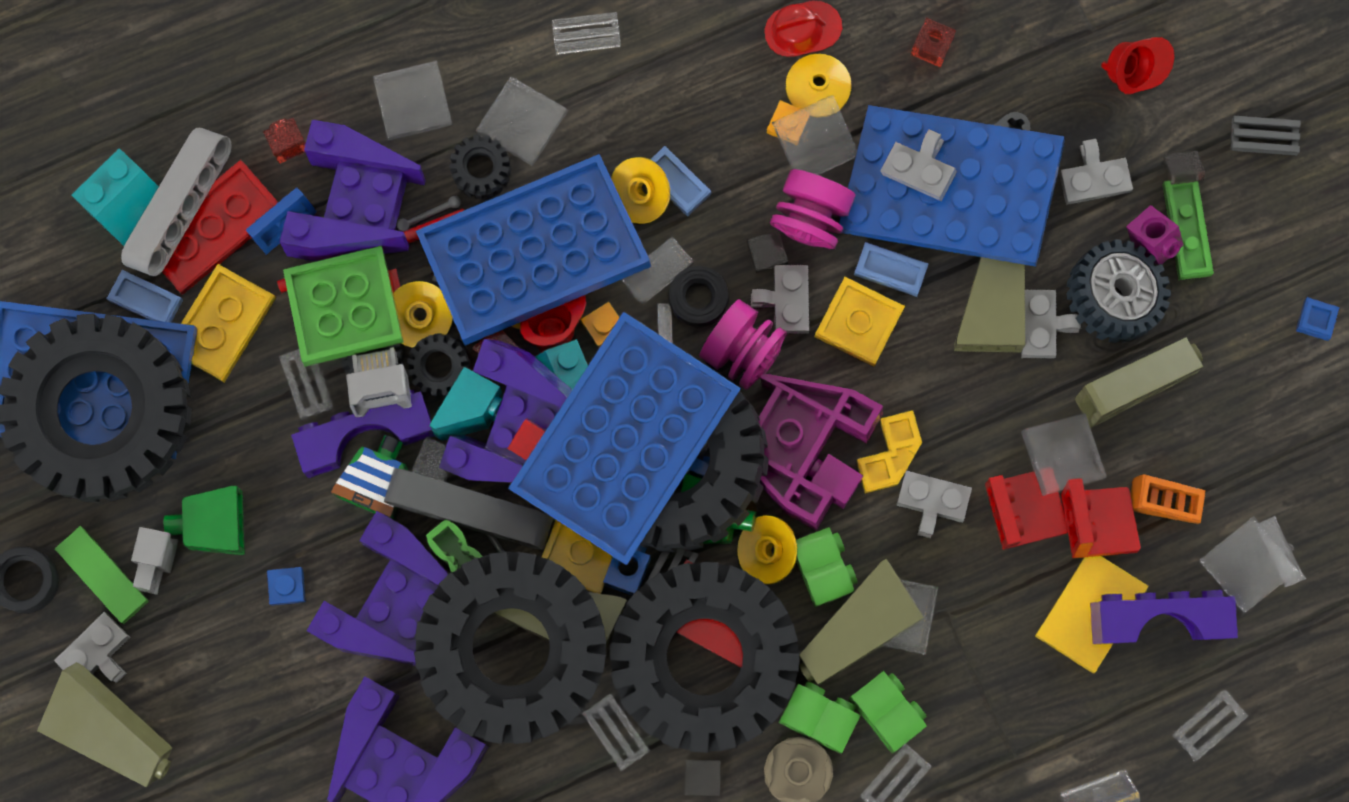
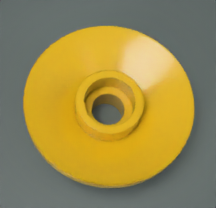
(800, 85)
(628, 182)
(425, 296)
(756, 553)

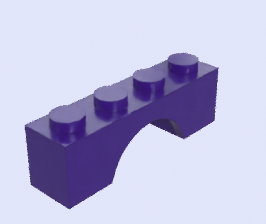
(323, 445)
(1204, 617)

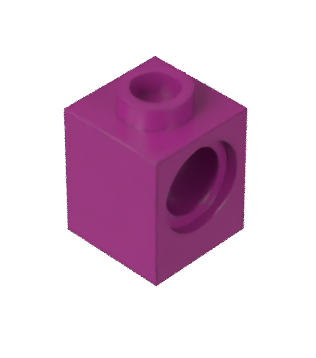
(1148, 227)
(835, 478)

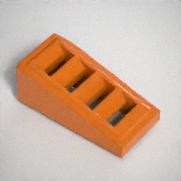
(1149, 506)

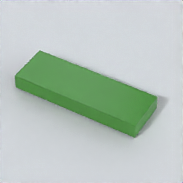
(1186, 211)
(101, 574)

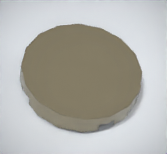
(798, 770)

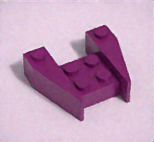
(797, 428)

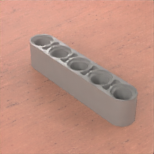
(176, 201)

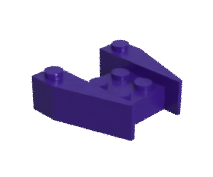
(362, 198)
(530, 394)
(395, 605)
(388, 766)

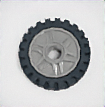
(1099, 304)

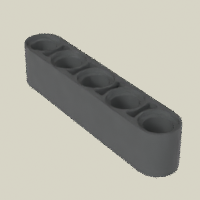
(468, 509)

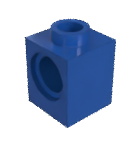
(632, 583)

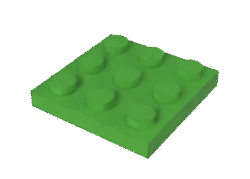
(343, 306)

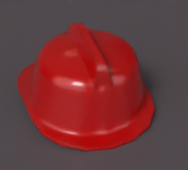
(803, 28)
(1140, 64)
(553, 326)

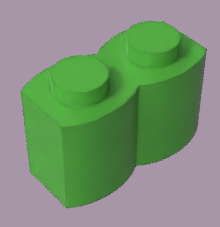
(451, 545)
(823, 567)
(888, 711)
(820, 718)

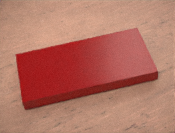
(218, 226)

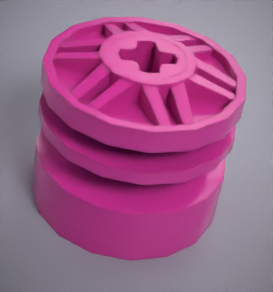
(812, 210)
(742, 344)

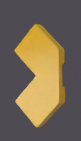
(902, 442)

